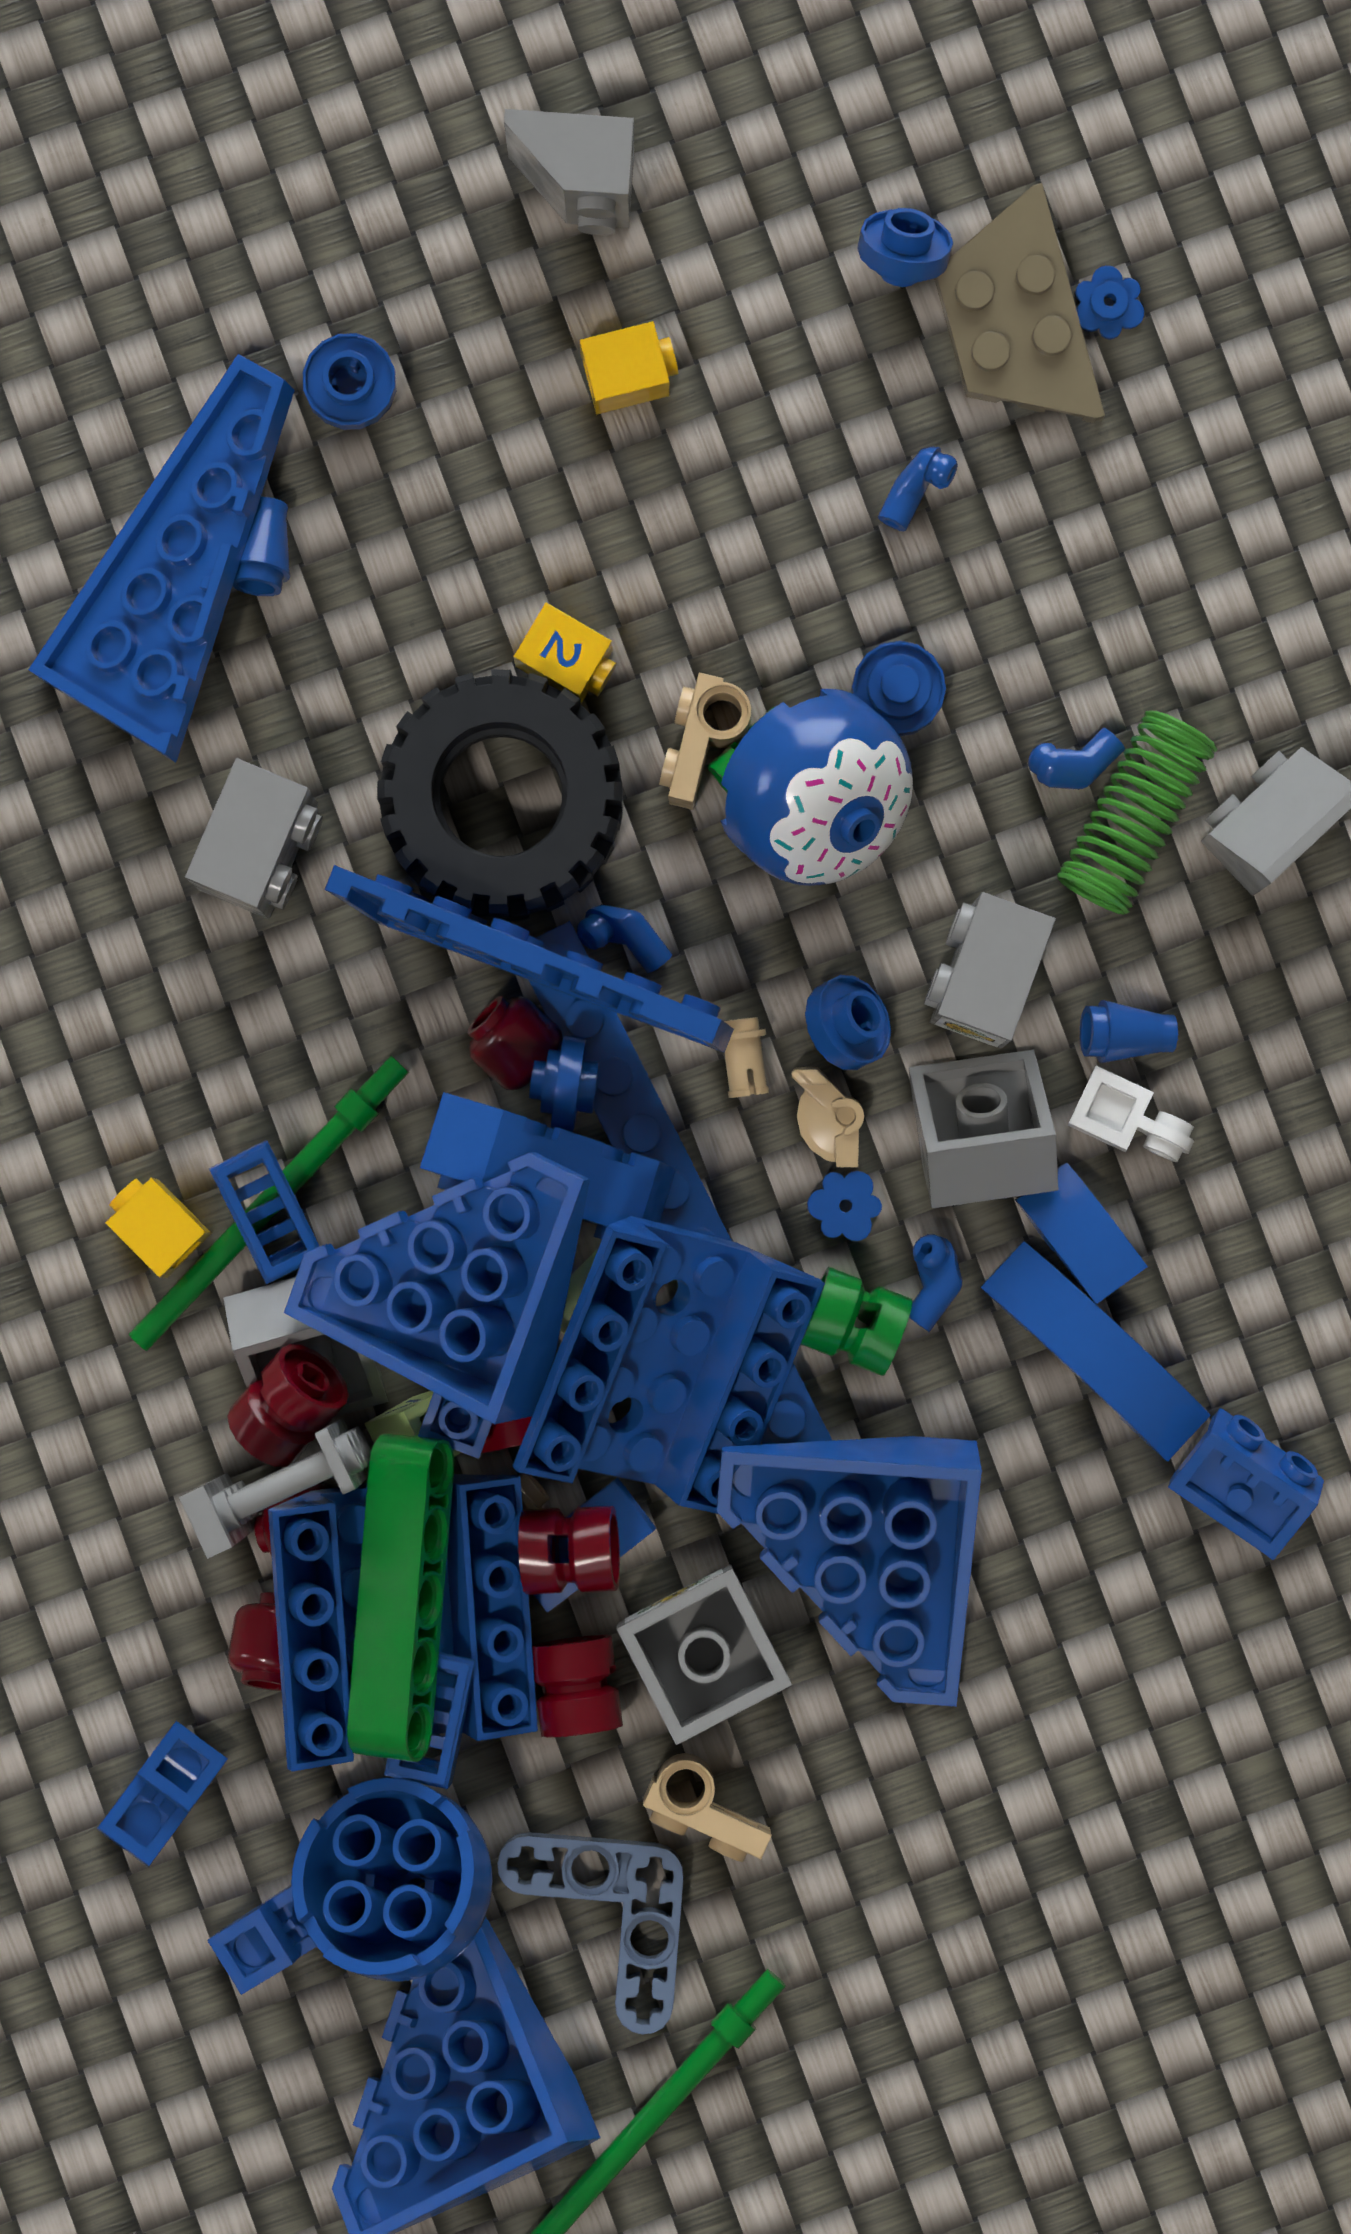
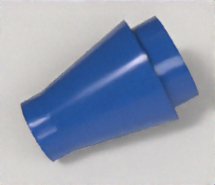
(266, 554)
(1125, 1032)

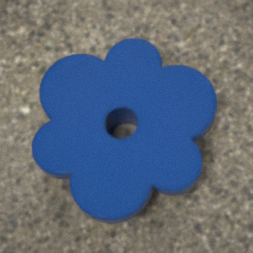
(1110, 320)
(855, 1188)

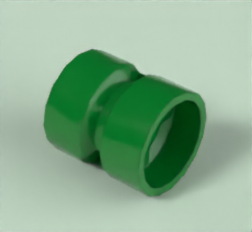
(835, 1315)

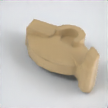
(828, 1118)

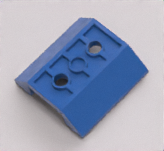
(695, 1368)
(484, 1613)

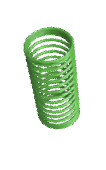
(1178, 738)

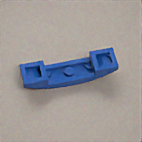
(1096, 1350)

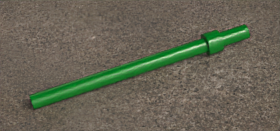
(354, 1112)
(731, 2028)

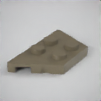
(1017, 316)

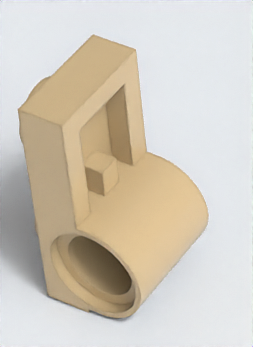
(685, 767)
(730, 1831)

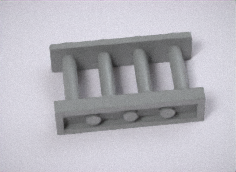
(223, 1510)

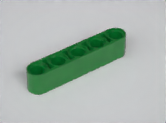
(400, 1597)

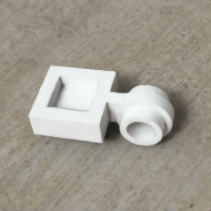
(1114, 1110)

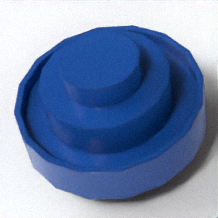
(905, 246)
(349, 381)
(901, 685)
(848, 1022)
(565, 1083)

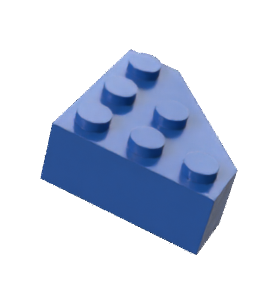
(482, 1139)

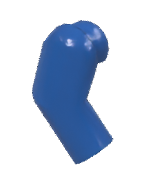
(911, 484)
(1075, 767)
(625, 927)
(939, 1277)

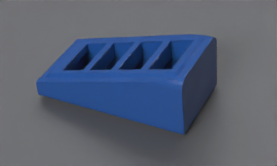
(288, 1258)
(433, 1771)

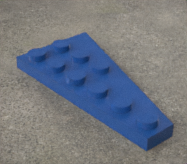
(158, 596)

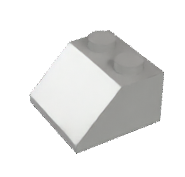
(576, 164)
(1279, 819)
(984, 1129)
(262, 1328)

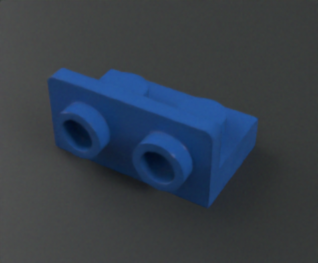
(1248, 1483)

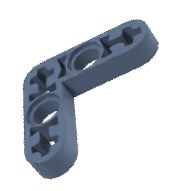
(619, 1886)

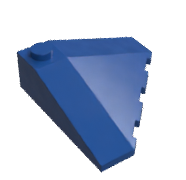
(460, 1291)
(874, 1540)
(463, 2097)

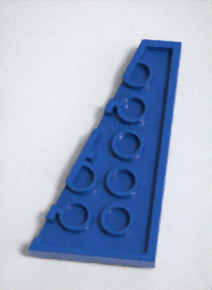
(518, 953)

